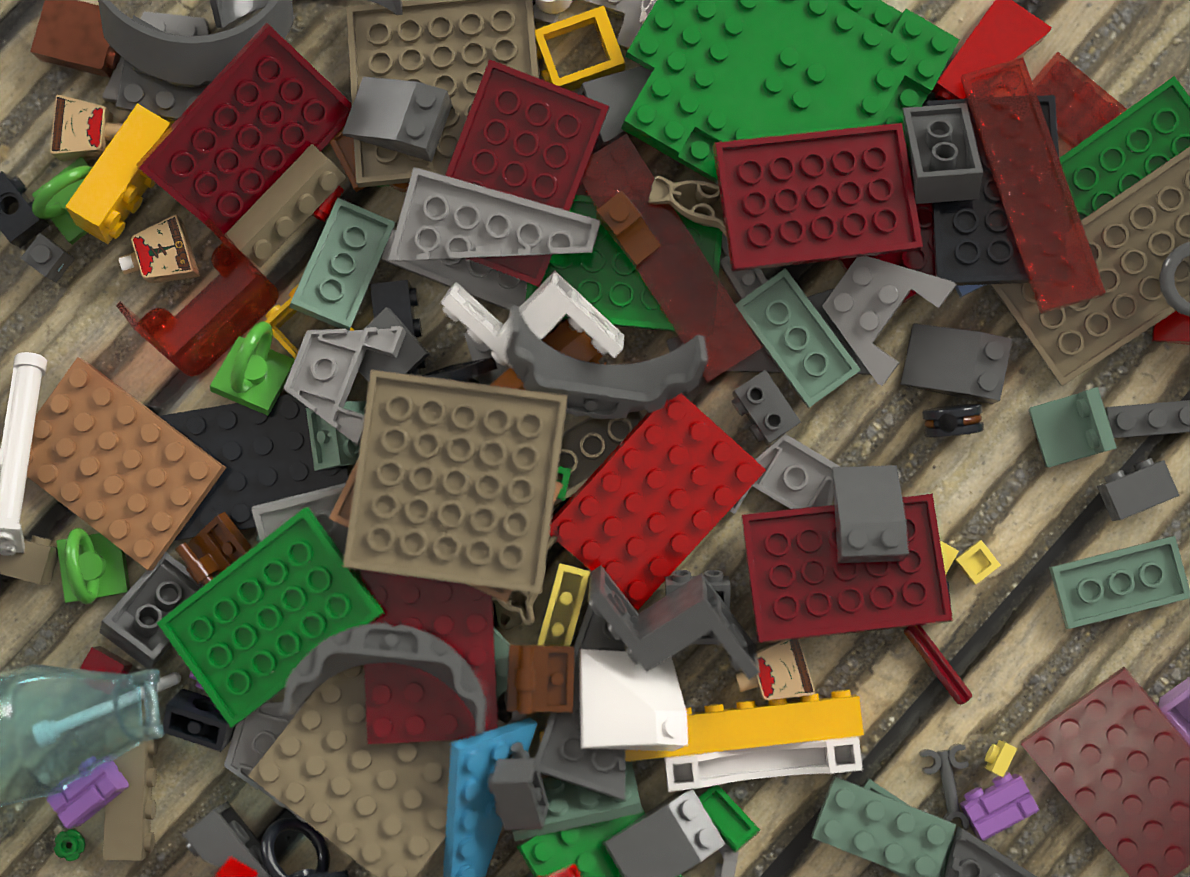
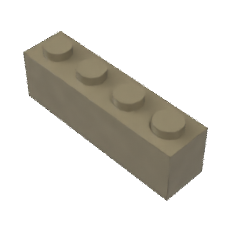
(285, 205)
(34, 564)
(130, 813)

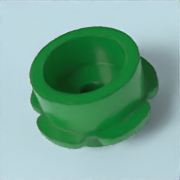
(77, 841)

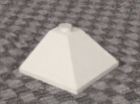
(629, 706)

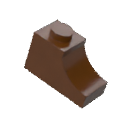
(628, 228)

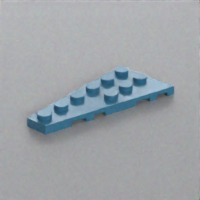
(471, 810)

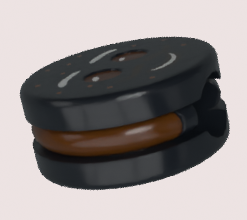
(953, 420)

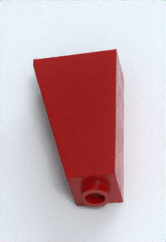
(1000, 36)

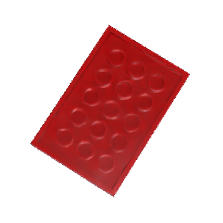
(655, 498)

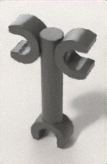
(944, 761)

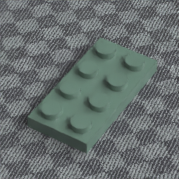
(342, 265)
(797, 338)
(1120, 582)
(577, 806)
(883, 830)

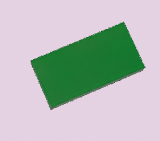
(728, 818)

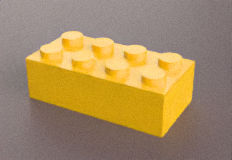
(115, 181)

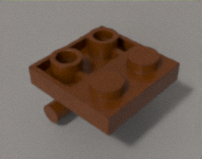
(213, 549)
(540, 678)

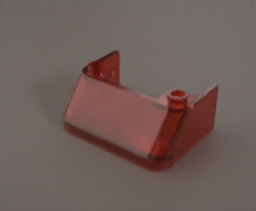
(214, 316)

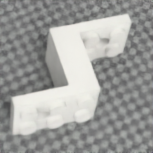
(541, 314)

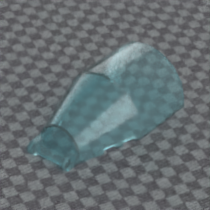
(66, 723)

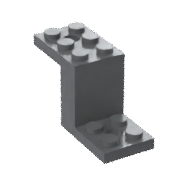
(672, 623)

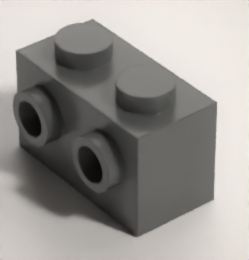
(765, 408)
(1137, 490)

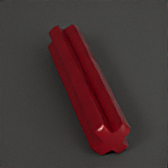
(938, 664)

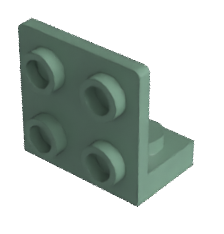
(1072, 427)
(329, 445)

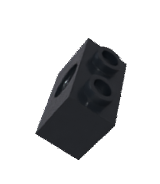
(23, 224)
(196, 720)

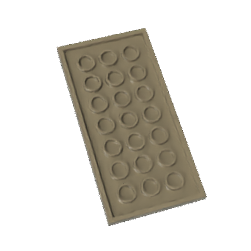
(1129, 247)

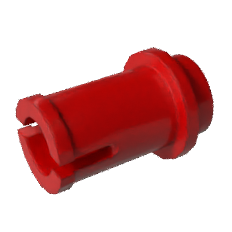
(326, 207)

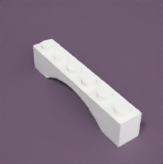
(763, 762)

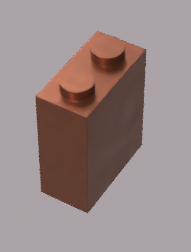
(74, 38)

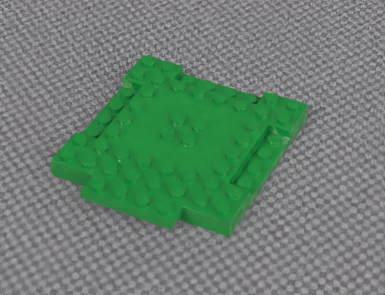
(777, 71)

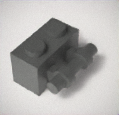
(519, 791)

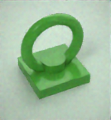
(54, 196)
(253, 371)
(91, 567)

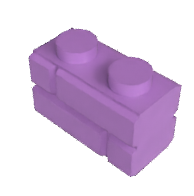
(88, 794)
(998, 805)

